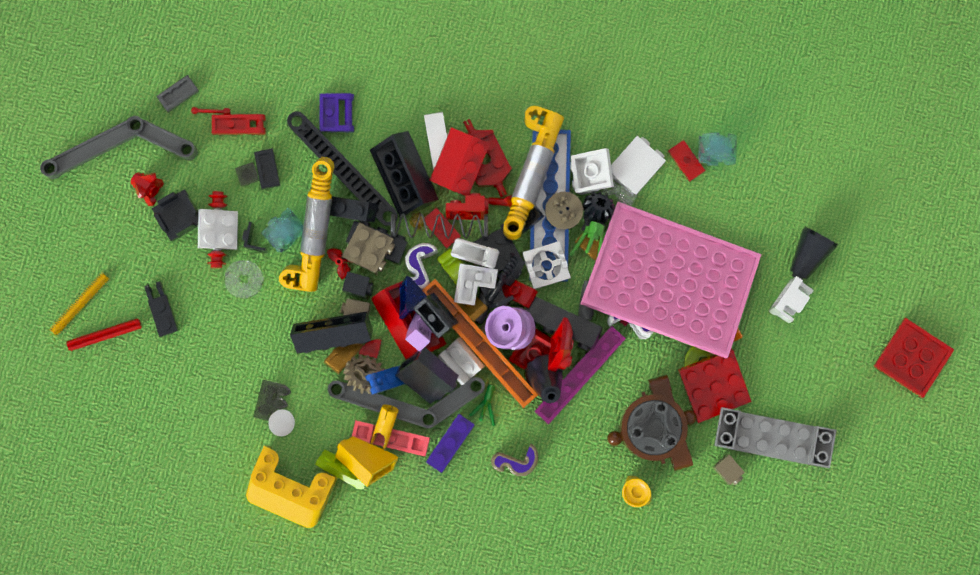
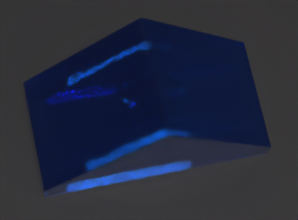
(409, 297)

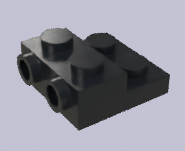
(504, 245)

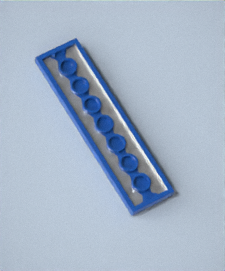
(555, 181)

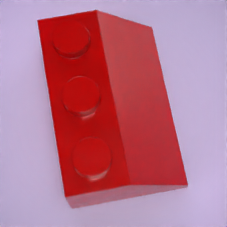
(459, 162)

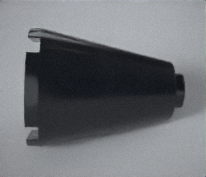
(810, 253)
(544, 381)

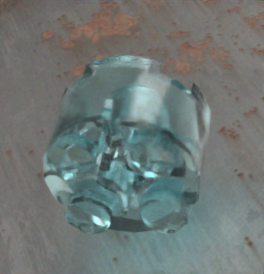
(717, 148)
(283, 230)

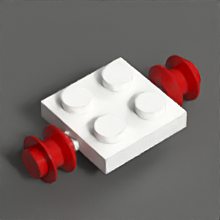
(217, 229)

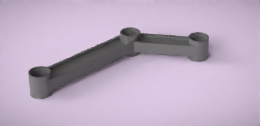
(113, 138)
(407, 411)

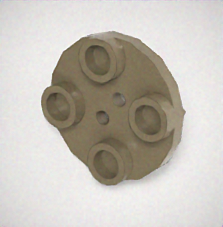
(568, 218)

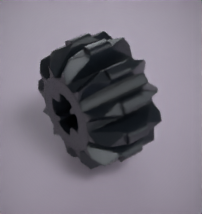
(598, 207)

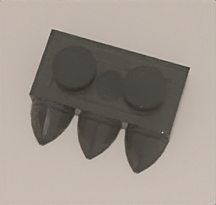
(270, 400)

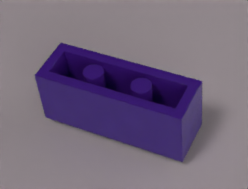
(450, 443)

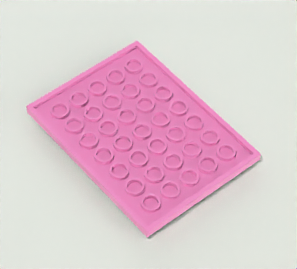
(671, 279)

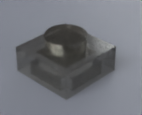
(247, 174)

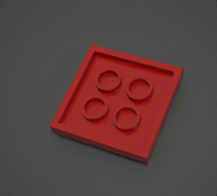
(913, 357)
(713, 385)

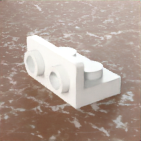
(461, 360)

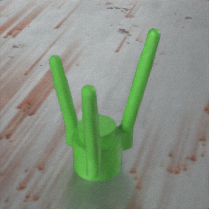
(594, 232)

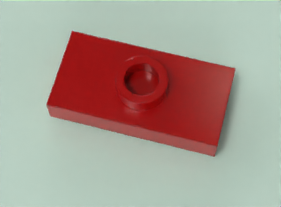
(686, 161)
(439, 231)
(522, 293)

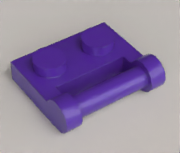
(330, 112)

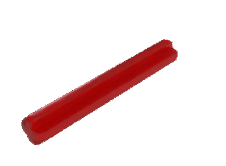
(104, 334)

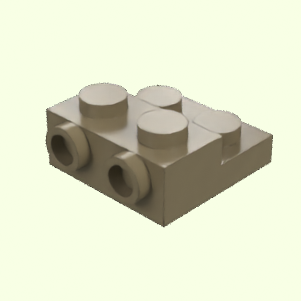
(369, 248)

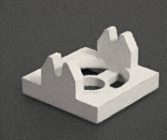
(557, 250)

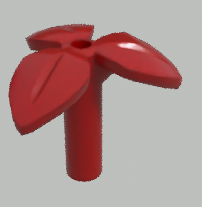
(501, 201)
(336, 256)

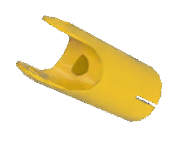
(385, 423)

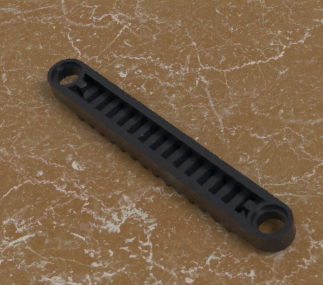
(342, 167)

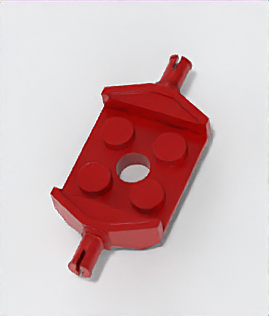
(498, 169)

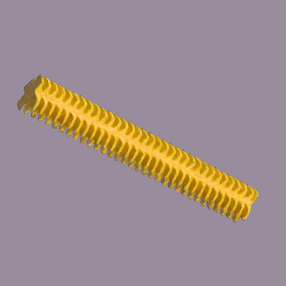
(80, 303)

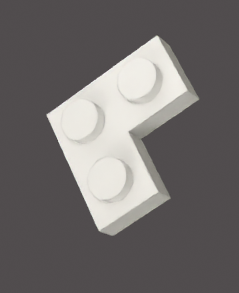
(469, 279)

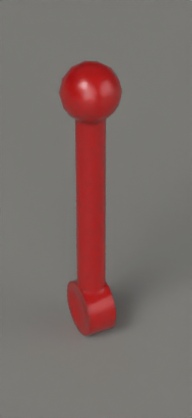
(226, 111)

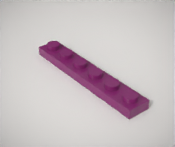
(582, 373)

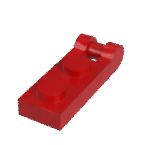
(238, 124)

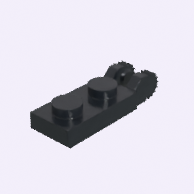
(161, 311)

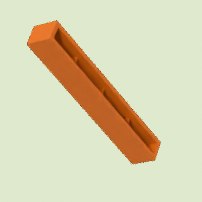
(483, 349)

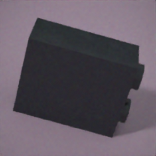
(427, 375)

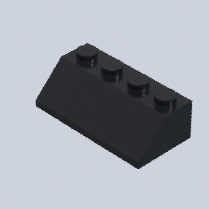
(404, 174)

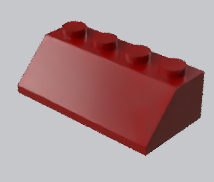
(388, 307)

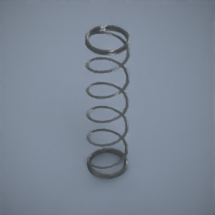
(393, 226)

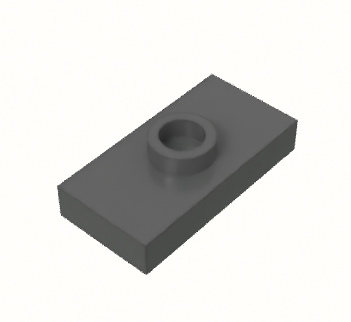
(177, 93)

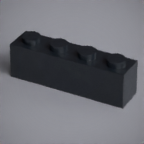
(550, 317)
(331, 332)

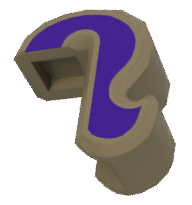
(516, 466)

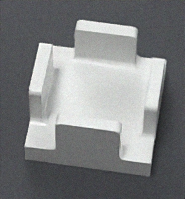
(791, 299)

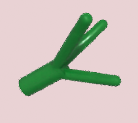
(486, 402)

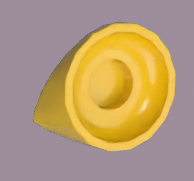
(636, 492)

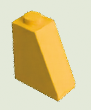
(365, 460)

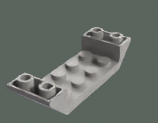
(775, 438)

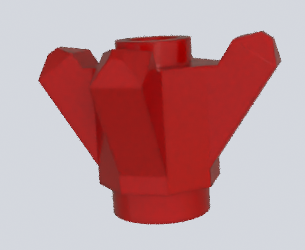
(147, 186)

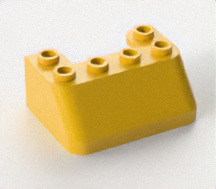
(285, 496)

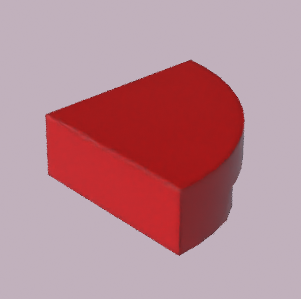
(371, 348)

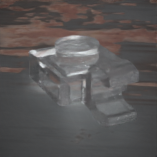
(623, 194)

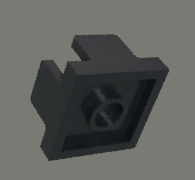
(176, 214)

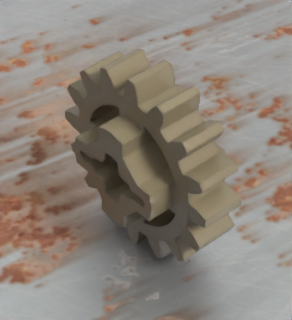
(357, 370)

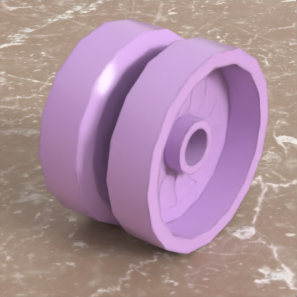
(510, 328)

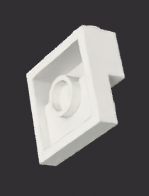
(591, 171)

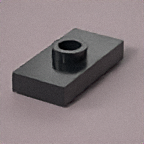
(267, 169)

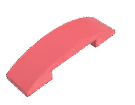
(398, 440)

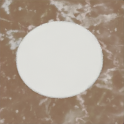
(281, 422)

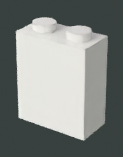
(637, 165)

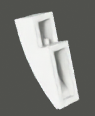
(436, 134)

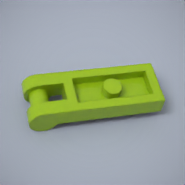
(329, 463)

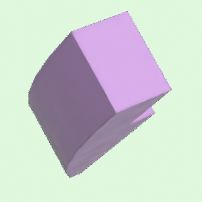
(418, 333)

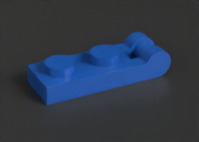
(384, 380)

